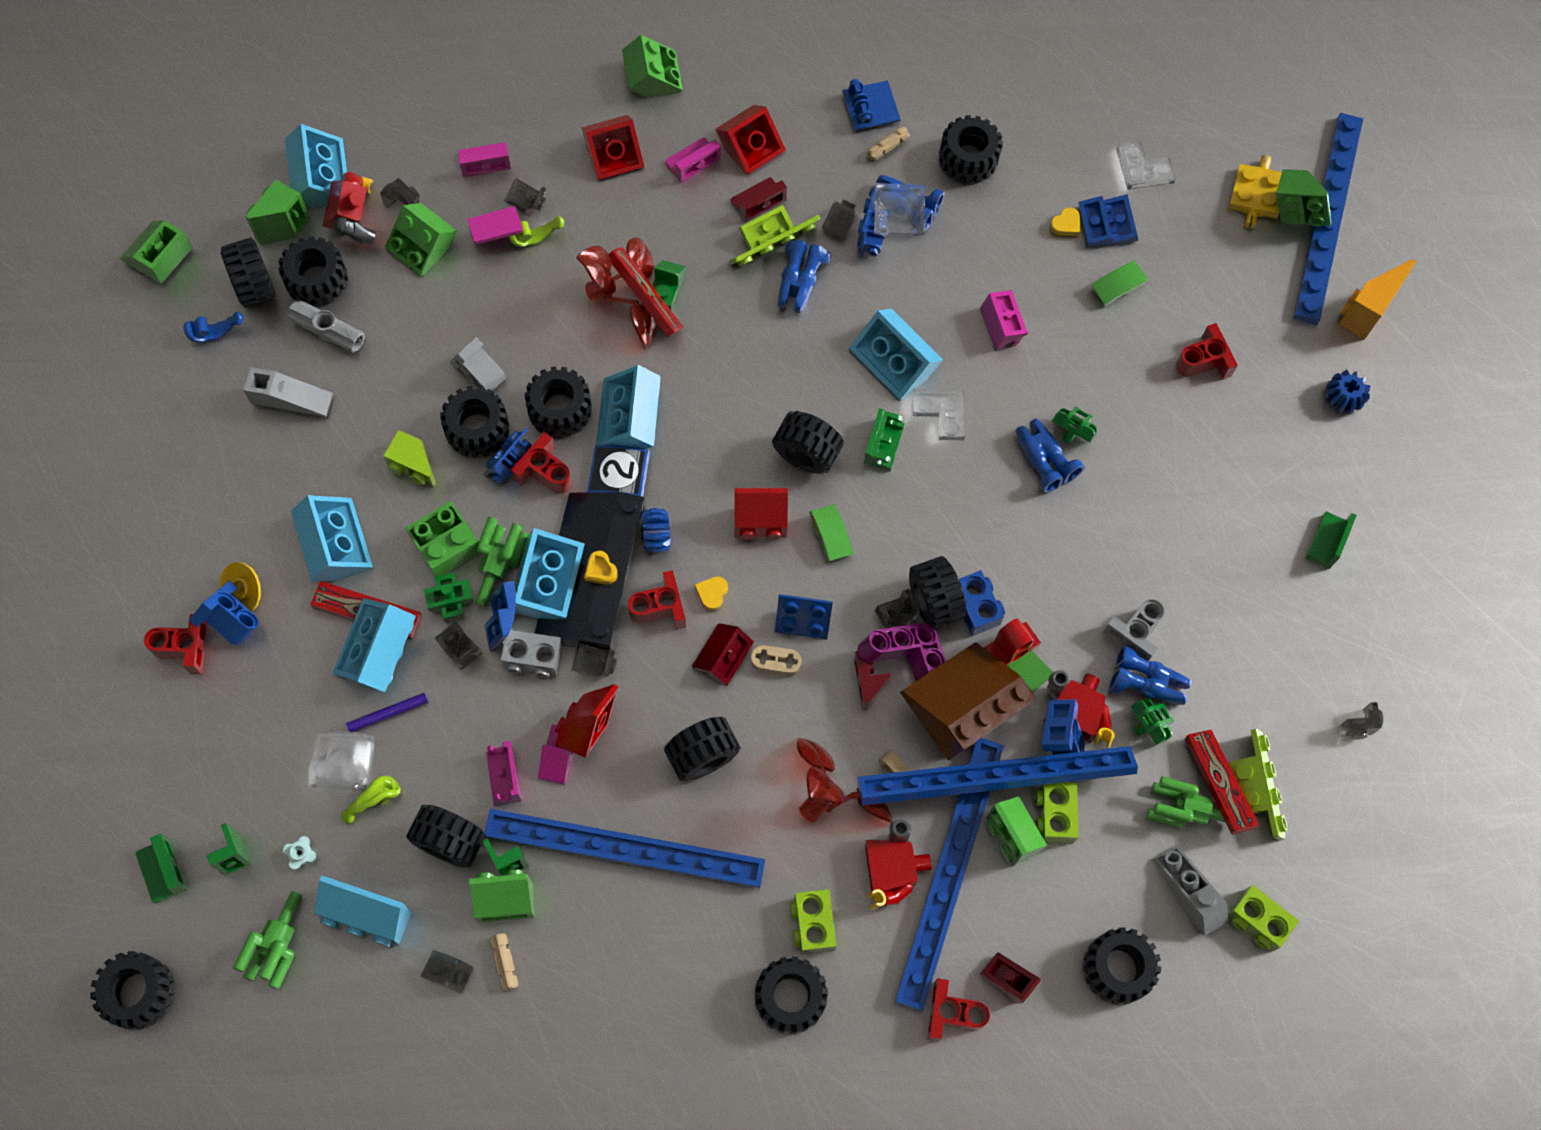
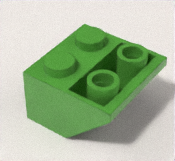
(651, 68)
(1302, 199)
(277, 214)
(419, 237)
(158, 250)
(443, 539)
(1015, 831)
(502, 896)

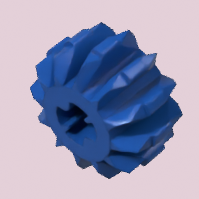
(1347, 391)
(655, 530)

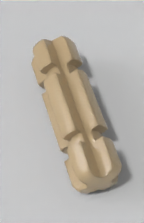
(888, 143)
(504, 962)

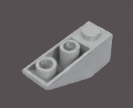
(285, 393)
(1193, 891)

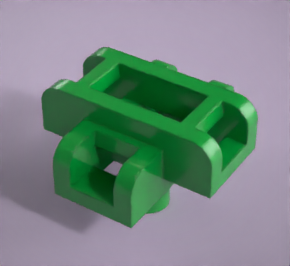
(1075, 425)
(449, 596)
(1152, 720)

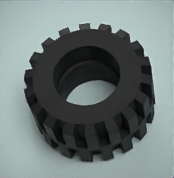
(970, 133)
(307, 255)
(247, 272)
(552, 384)
(470, 403)
(807, 442)
(938, 592)
(702, 748)
(445, 835)
(1140, 952)
(809, 977)
(110, 984)

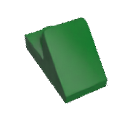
(668, 281)

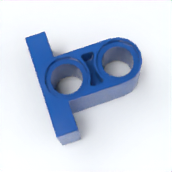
(226, 615)
(1062, 729)

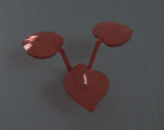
(598, 266)
(823, 790)

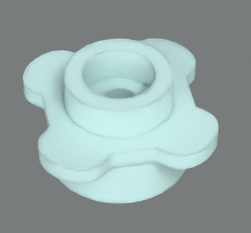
(307, 855)

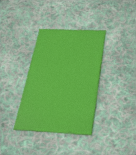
(1032, 670)

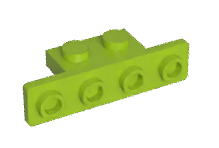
(767, 230)
(1256, 781)

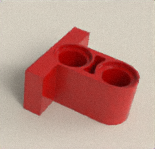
(1204, 361)
(545, 473)
(655, 610)
(174, 641)
(1013, 642)
(960, 1007)

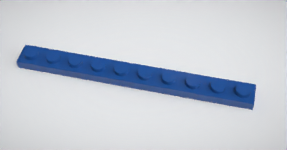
(1324, 238)
(996, 775)
(624, 848)
(945, 887)

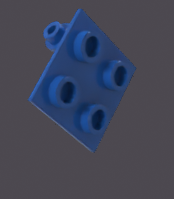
(870, 104)
(867, 239)
(514, 450)
(803, 616)

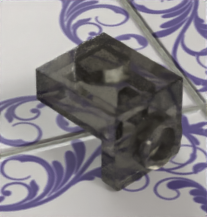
(399, 191)
(525, 197)
(840, 218)
(900, 611)
(458, 646)
(594, 661)
(1362, 727)
(447, 971)

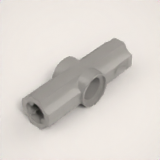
(315, 319)

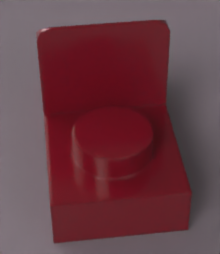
(868, 685)
(1010, 978)

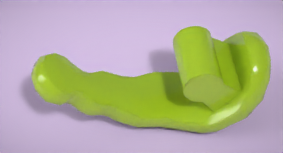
(535, 236)
(379, 790)

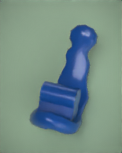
(200, 332)

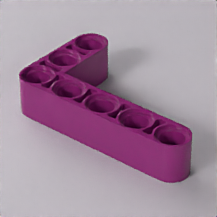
(914, 641)

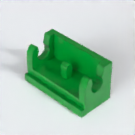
(884, 440)

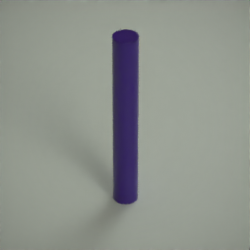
(387, 712)

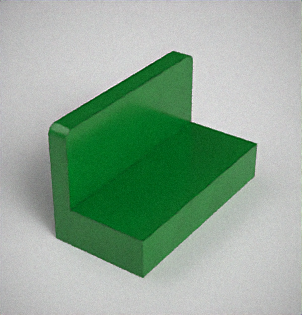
(1330, 539)
(231, 857)
(508, 861)
(160, 869)

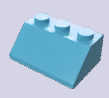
(314, 162)
(895, 353)
(629, 408)
(330, 538)
(547, 575)
(374, 644)
(361, 911)

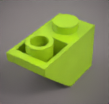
(409, 457)

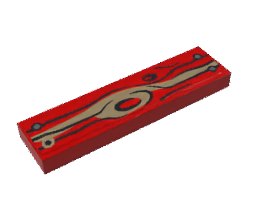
(645, 292)
(347, 603)
(1221, 782)

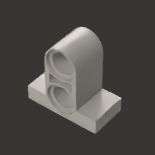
(479, 366)
(1142, 624)

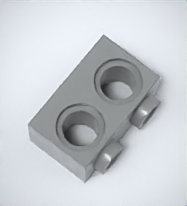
(534, 646)

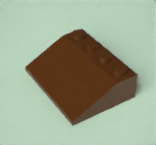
(966, 698)

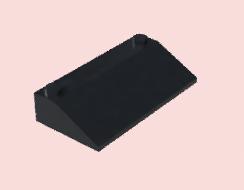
(603, 524)

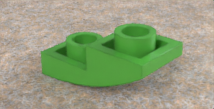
(1119, 282)
(832, 532)

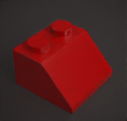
(751, 138)
(613, 147)
(760, 513)
(586, 720)

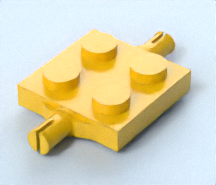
(1256, 191)

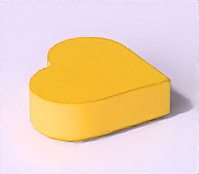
(1067, 223)
(600, 569)
(711, 592)

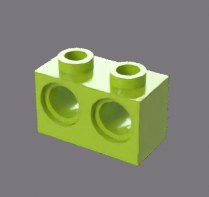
(1064, 813)
(1265, 912)
(819, 921)

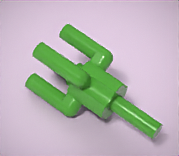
(498, 556)
(1187, 804)
(270, 945)

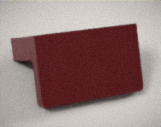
(759, 198)
(723, 653)

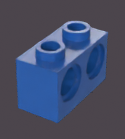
(983, 601)

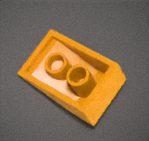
(1370, 303)

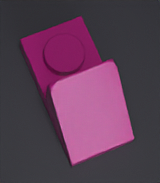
(554, 760)

